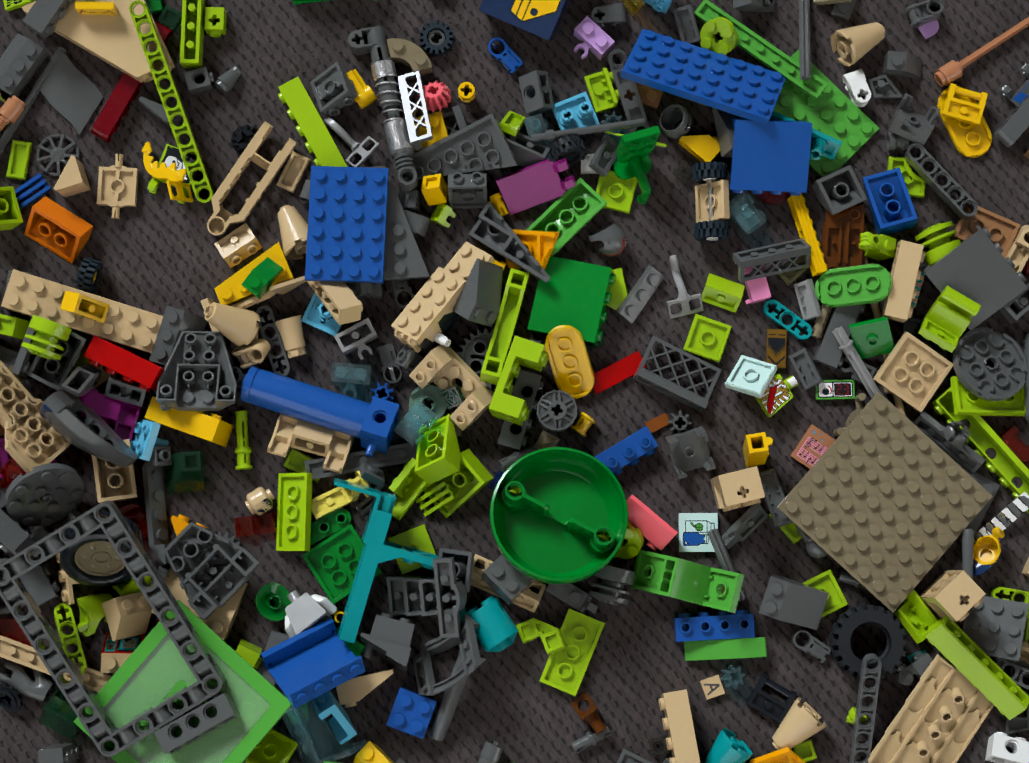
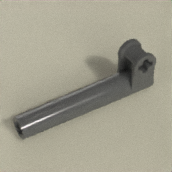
(448, 705)

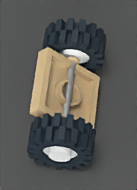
(711, 201)

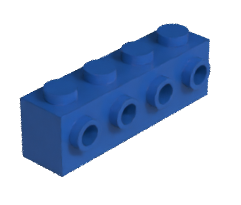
(628, 451)
(714, 627)

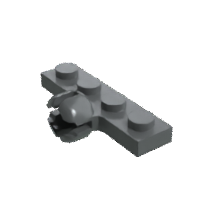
(951, 440)

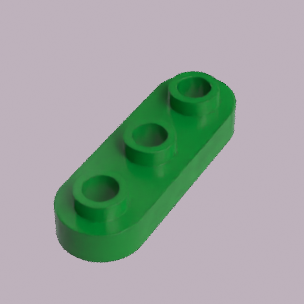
(333, 524)

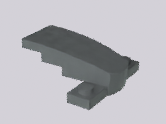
(430, 596)

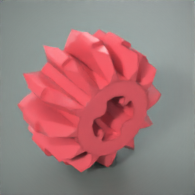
(437, 96)

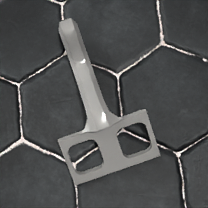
(357, 148)
(683, 296)

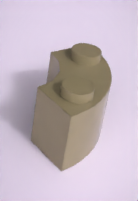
(409, 54)

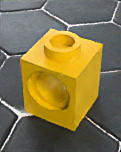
(434, 189)

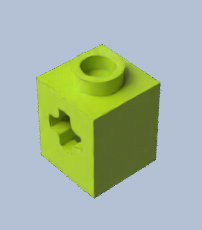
(211, 15)

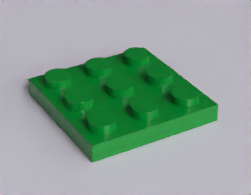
(336, 562)

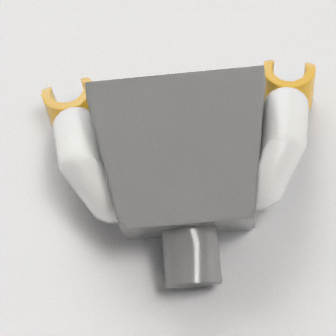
(307, 611)

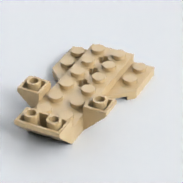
(21, 440)

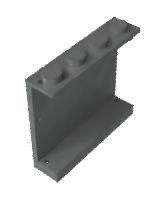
(979, 273)

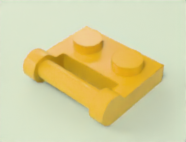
(962, 109)

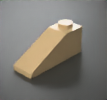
(360, 686)

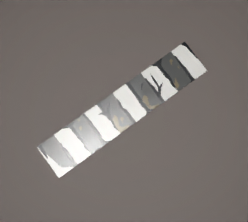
(1006, 516)

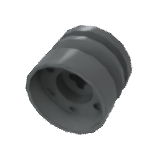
(547, 418)
(612, 585)

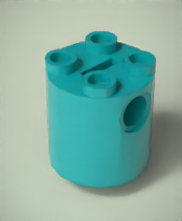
(495, 627)

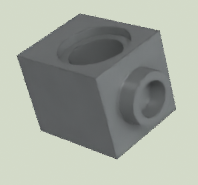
(192, 76)

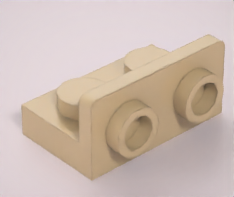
(238, 245)

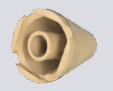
(856, 41)
(293, 232)
(233, 322)
(797, 725)

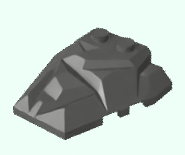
(209, 567)

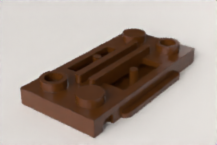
(842, 238)

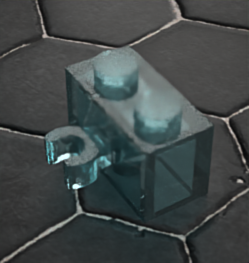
(745, 214)
(351, 376)
(415, 423)

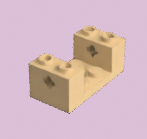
(442, 368)
(745, 482)
(947, 592)

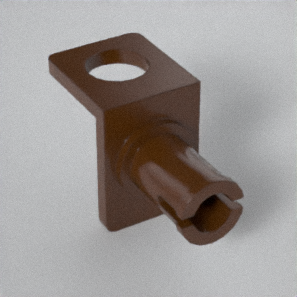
(590, 714)

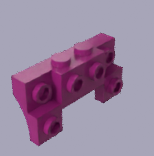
(113, 412)

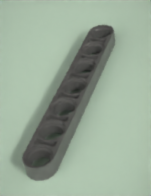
(870, 710)

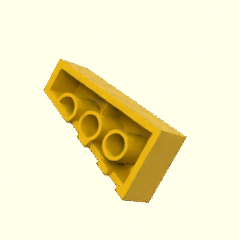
(233, 292)
(192, 422)

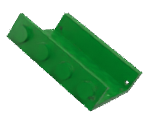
(573, 298)

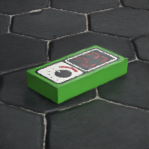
(835, 390)

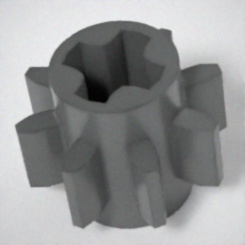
(675, 418)

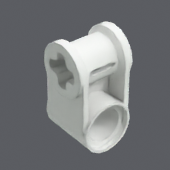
(856, 85)

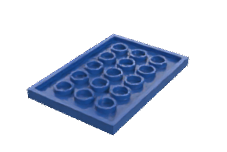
(347, 224)

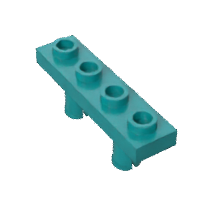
(820, 143)

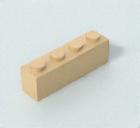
(904, 274)
(338, 300)

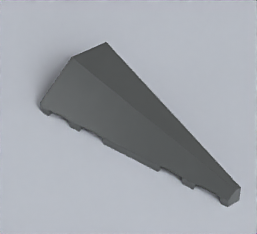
(500, 238)

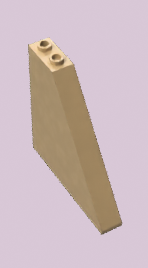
(112, 38)

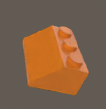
(57, 229)

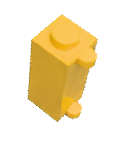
(756, 449)

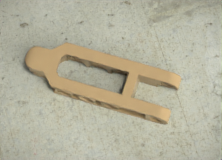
(221, 218)

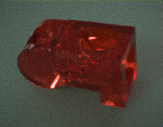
(1015, 444)

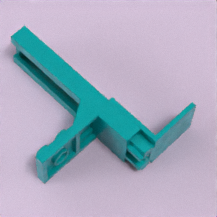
(374, 551)

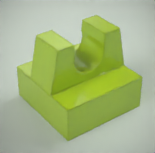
(441, 213)

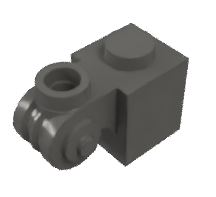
(917, 666)

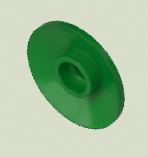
(278, 595)

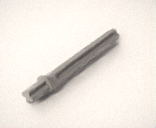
(856, 361)

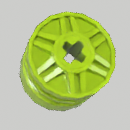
(937, 241)
(46, 337)

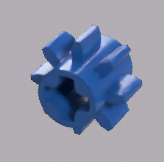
(380, 388)

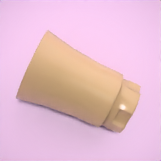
(292, 336)

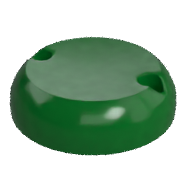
(557, 517)

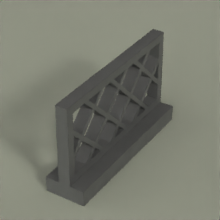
(669, 388)

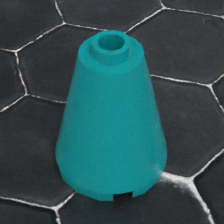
(728, 749)

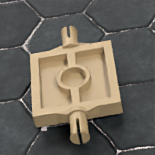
(117, 186)

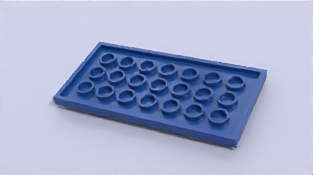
(704, 76)

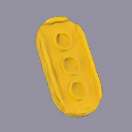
(968, 137)
(569, 361)

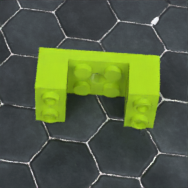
(523, 353)

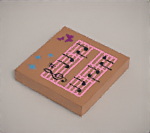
(811, 446)

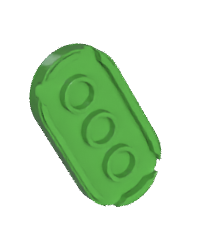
(853, 285)

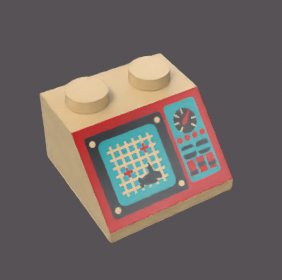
(117, 652)

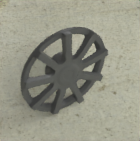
(57, 154)

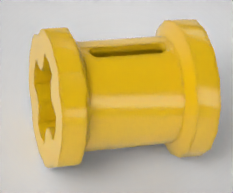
(461, 89)
(583, 424)

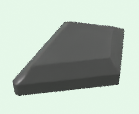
(883, 88)

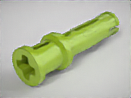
(243, 450)

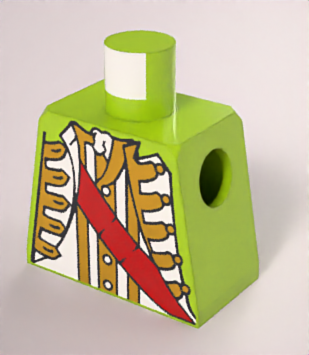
(777, 394)

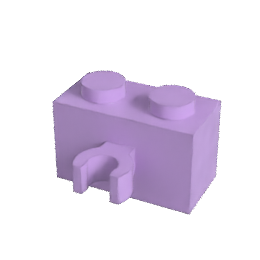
(593, 39)

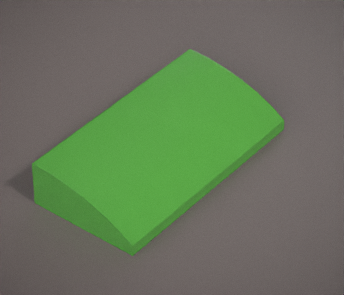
(570, 213)

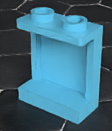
(340, 722)

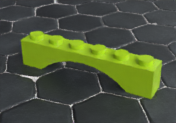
(504, 326)

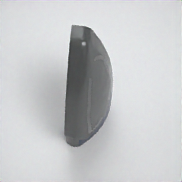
(63, 414)

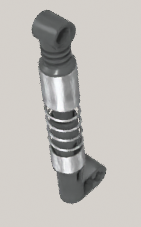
(385, 78)

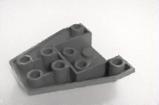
(198, 374)

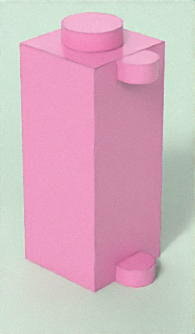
(757, 288)

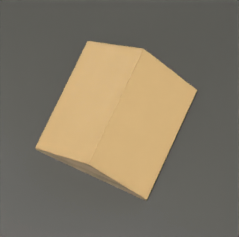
(72, 179)

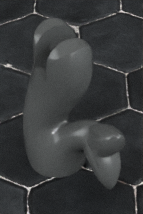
(22, 682)

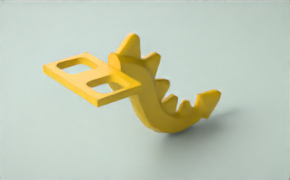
(171, 174)

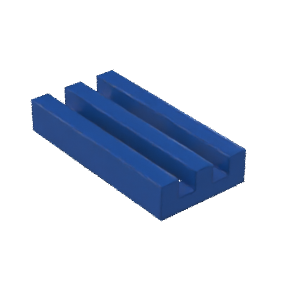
(36, 196)

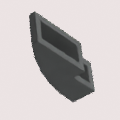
(82, 380)

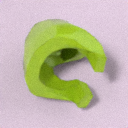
(91, 612)

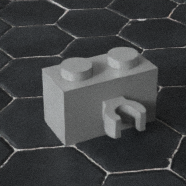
(356, 338)

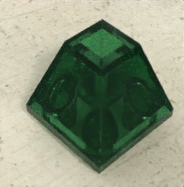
(186, 473)

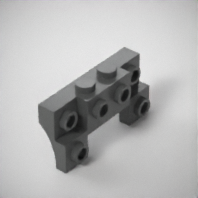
(13, 537)

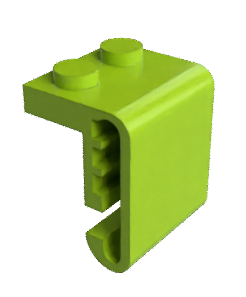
(948, 318)

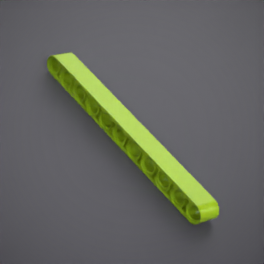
(172, 91)

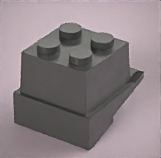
(391, 639)

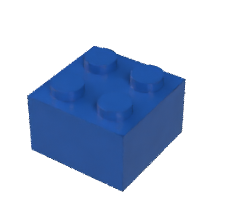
(411, 712)

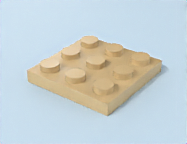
(913, 371)

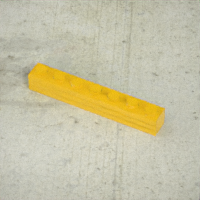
(806, 231)

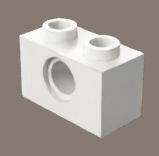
(998, 753)

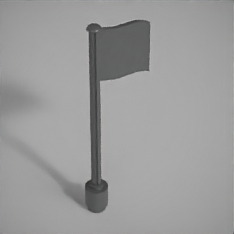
(65, 90)

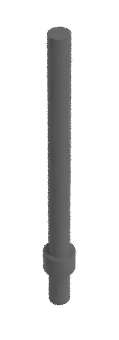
(551, 135)

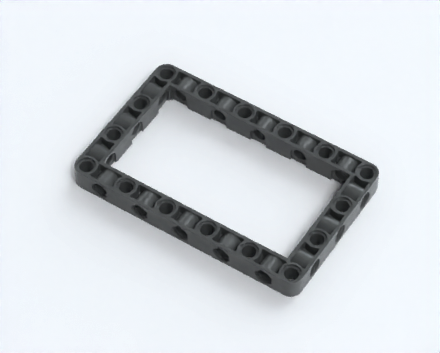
(159, 599)

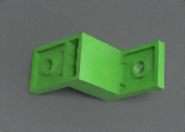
(687, 581)

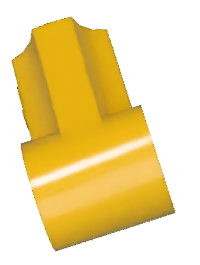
(364, 92)

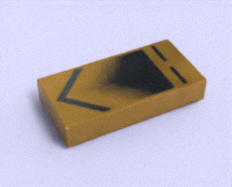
(776, 347)

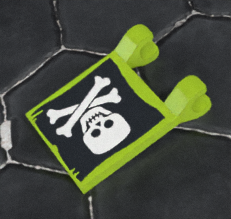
(172, 155)

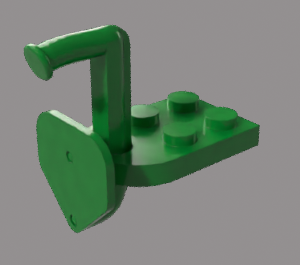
(633, 158)

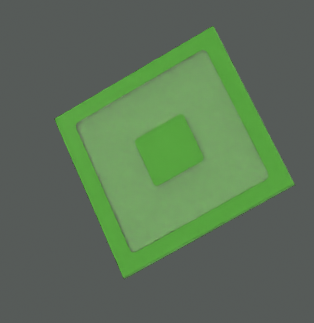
(160, 670)

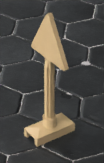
(281, 288)

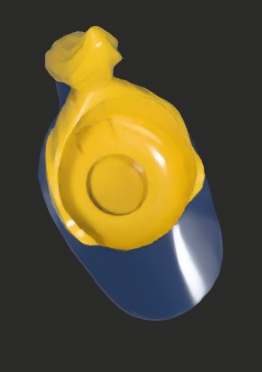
(987, 551)

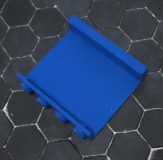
(770, 156)
(311, 663)

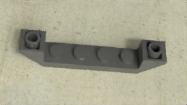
(155, 500)

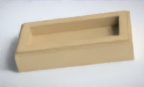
(293, 172)

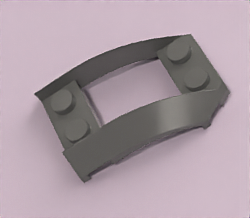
(469, 653)

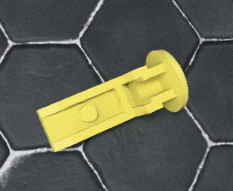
(337, 498)

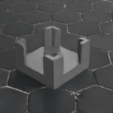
(912, 124)
(689, 451)

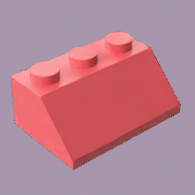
(653, 528)

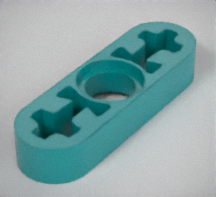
(772, 315)

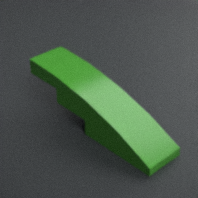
(725, 648)

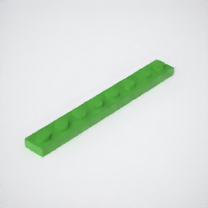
(765, 52)

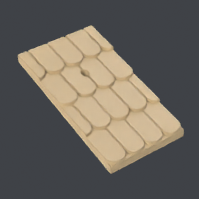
(935, 719)

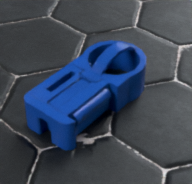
(507, 57)

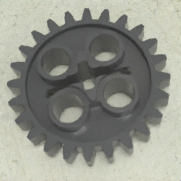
(469, 349)

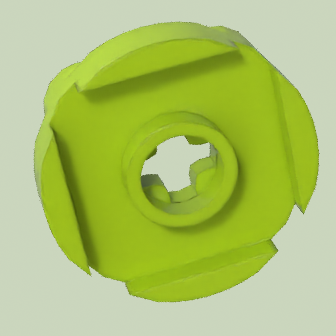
(726, 30)
(633, 546)

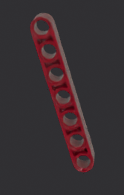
(120, 99)

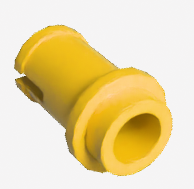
(498, 204)

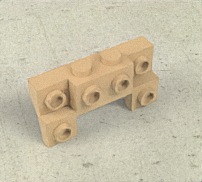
(312, 439)

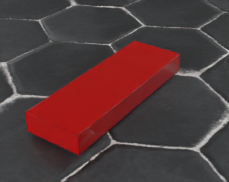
(617, 372)

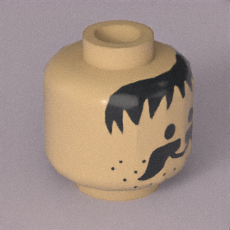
(260, 501)

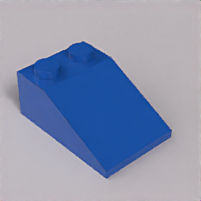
(889, 202)

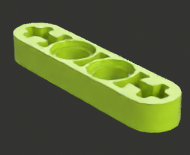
(73, 638)

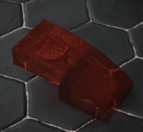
(255, 524)

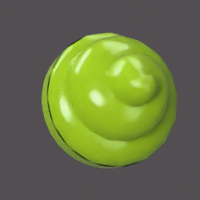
(851, 717)

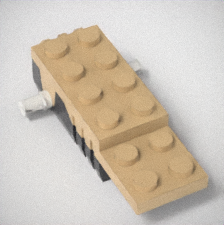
(430, 311)

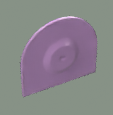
(929, 29)

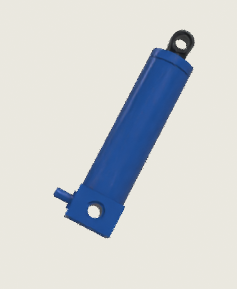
(368, 421)

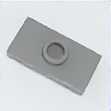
(807, 300)

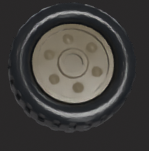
(94, 559)

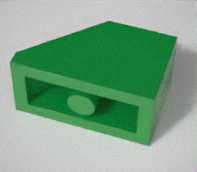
(262, 277)

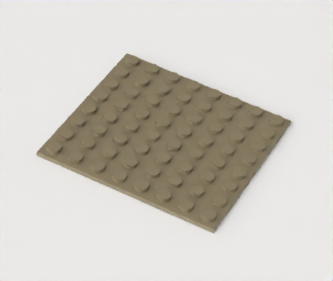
(885, 502)

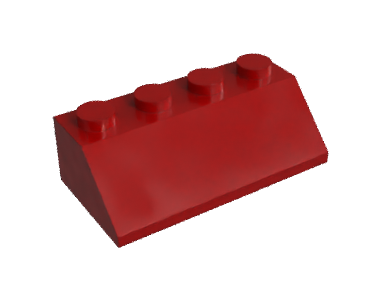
(124, 362)

